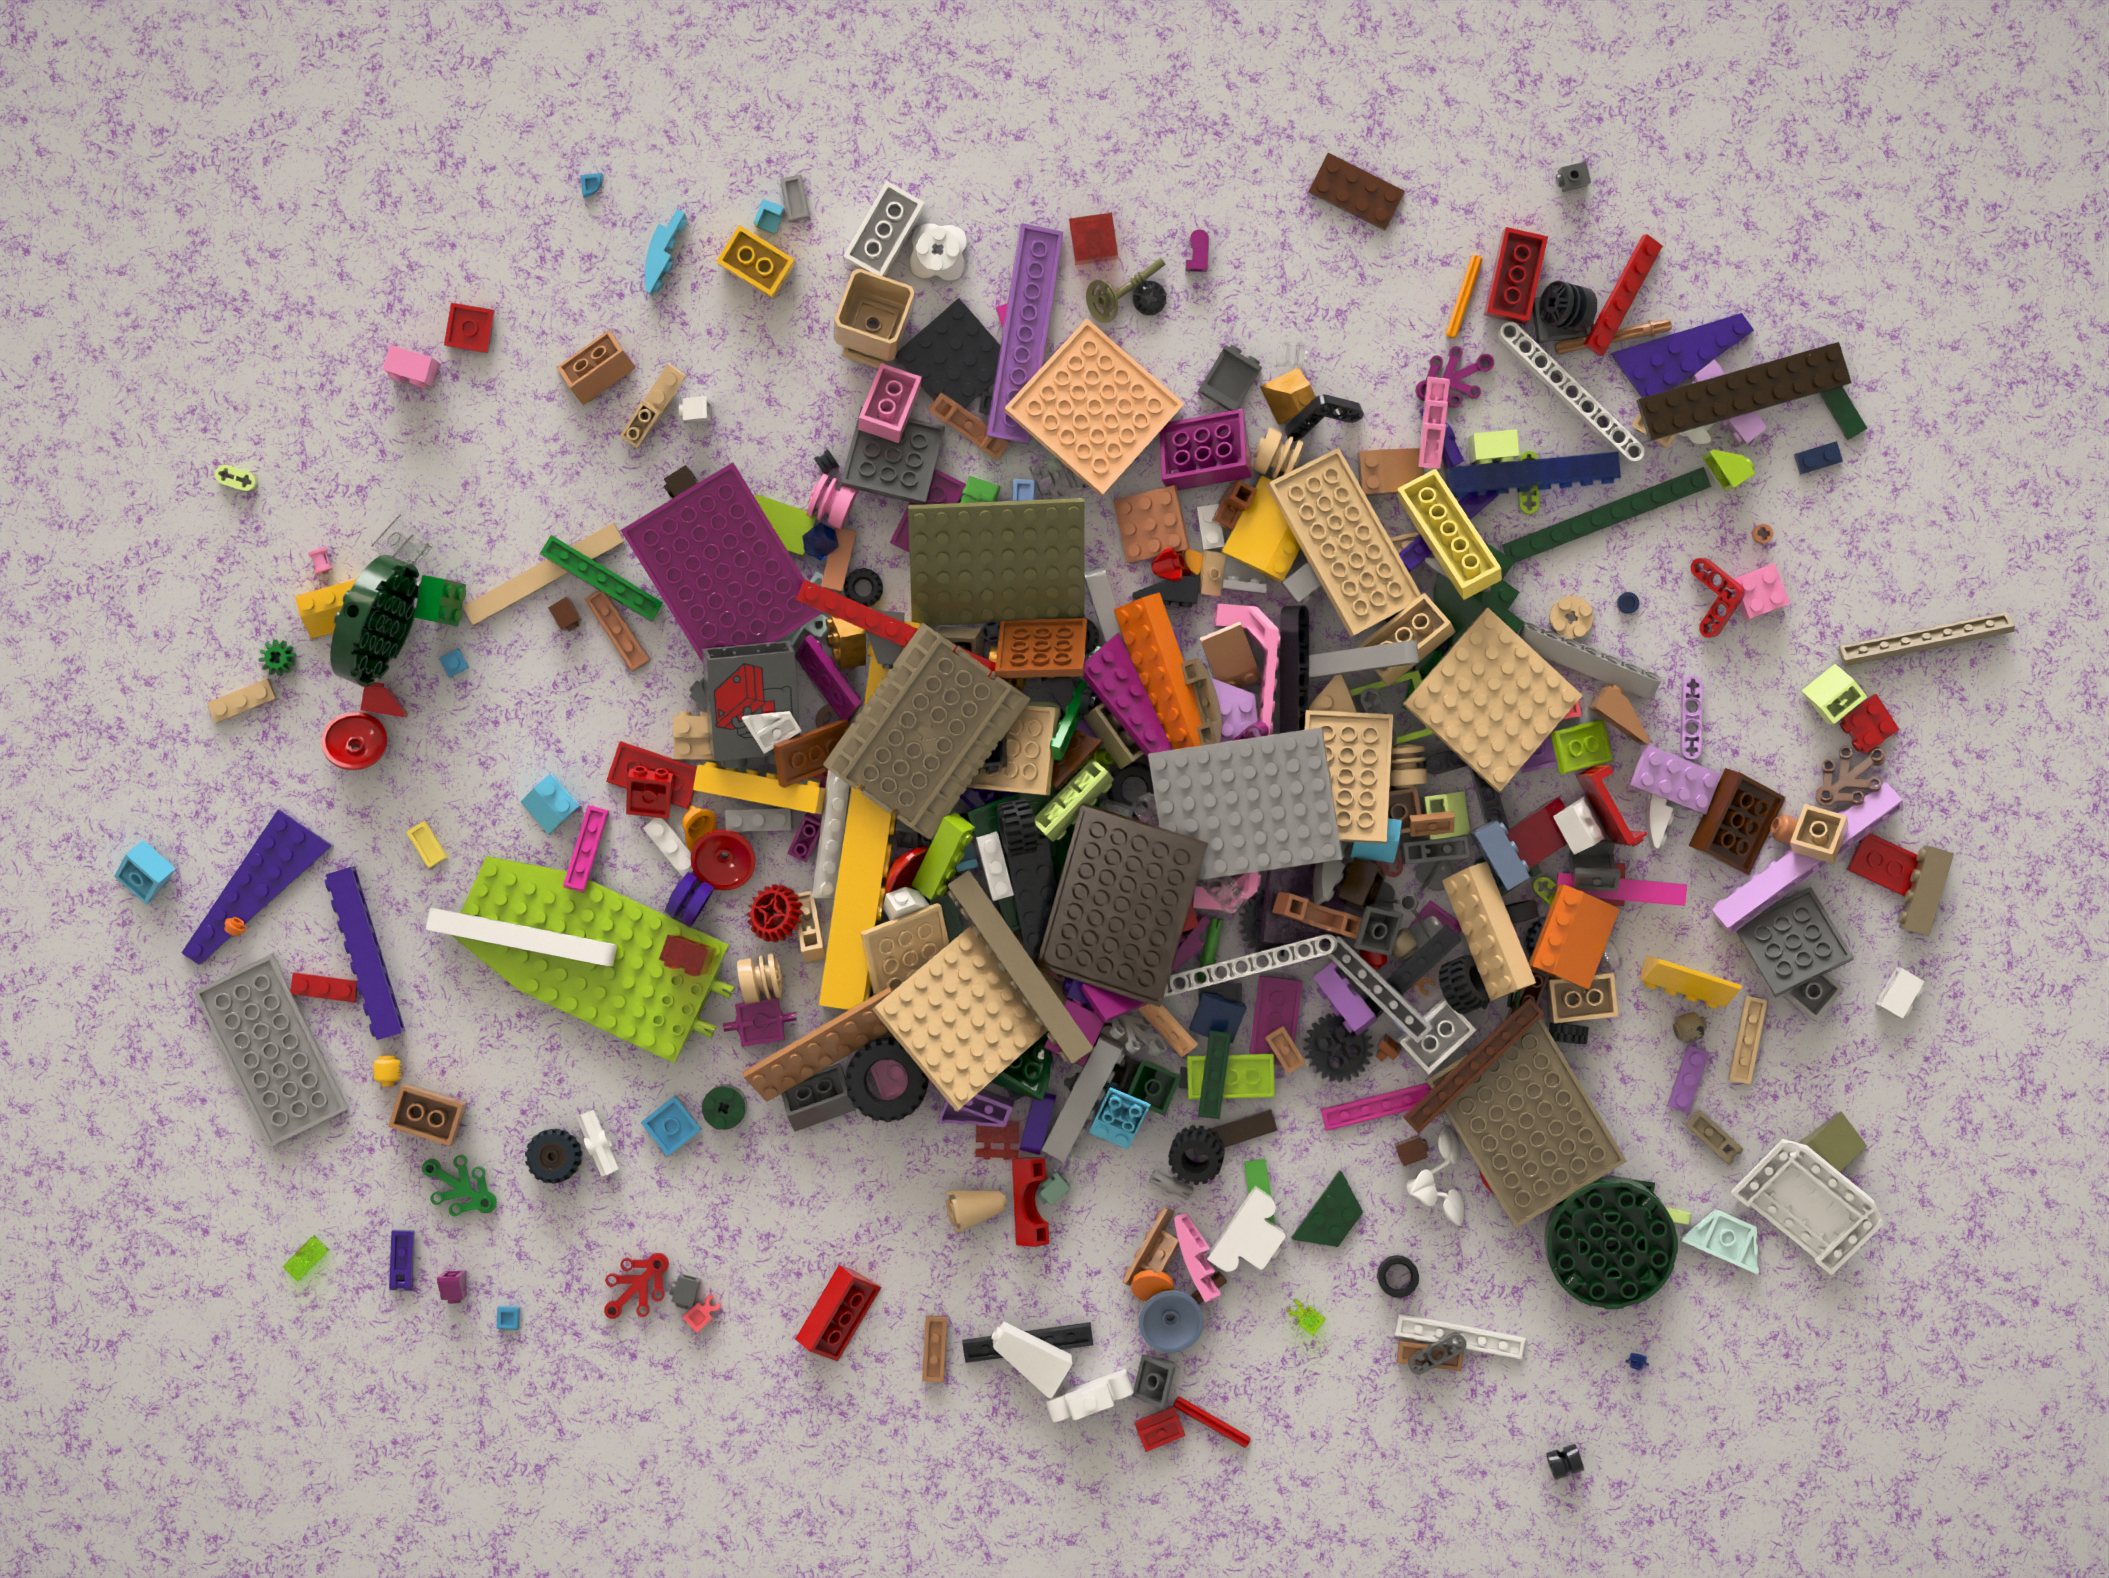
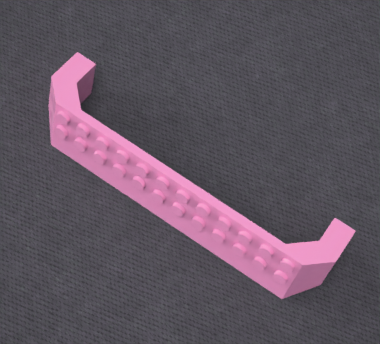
(1266, 637)

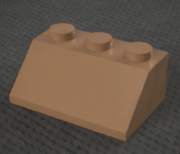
(596, 367)

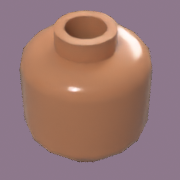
(1783, 828)

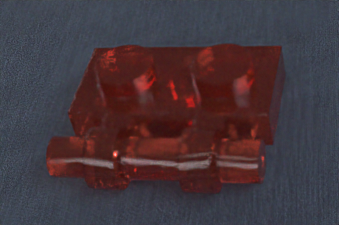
(994, 1134)

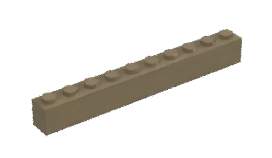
(1020, 968)

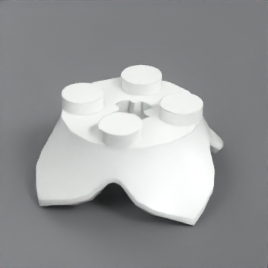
(946, 266)

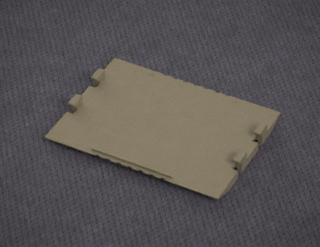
(926, 731)

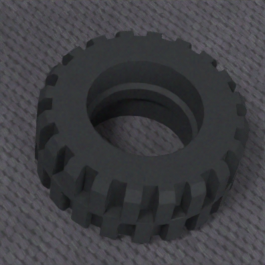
(870, 1104)

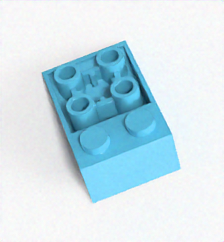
(1118, 1118)

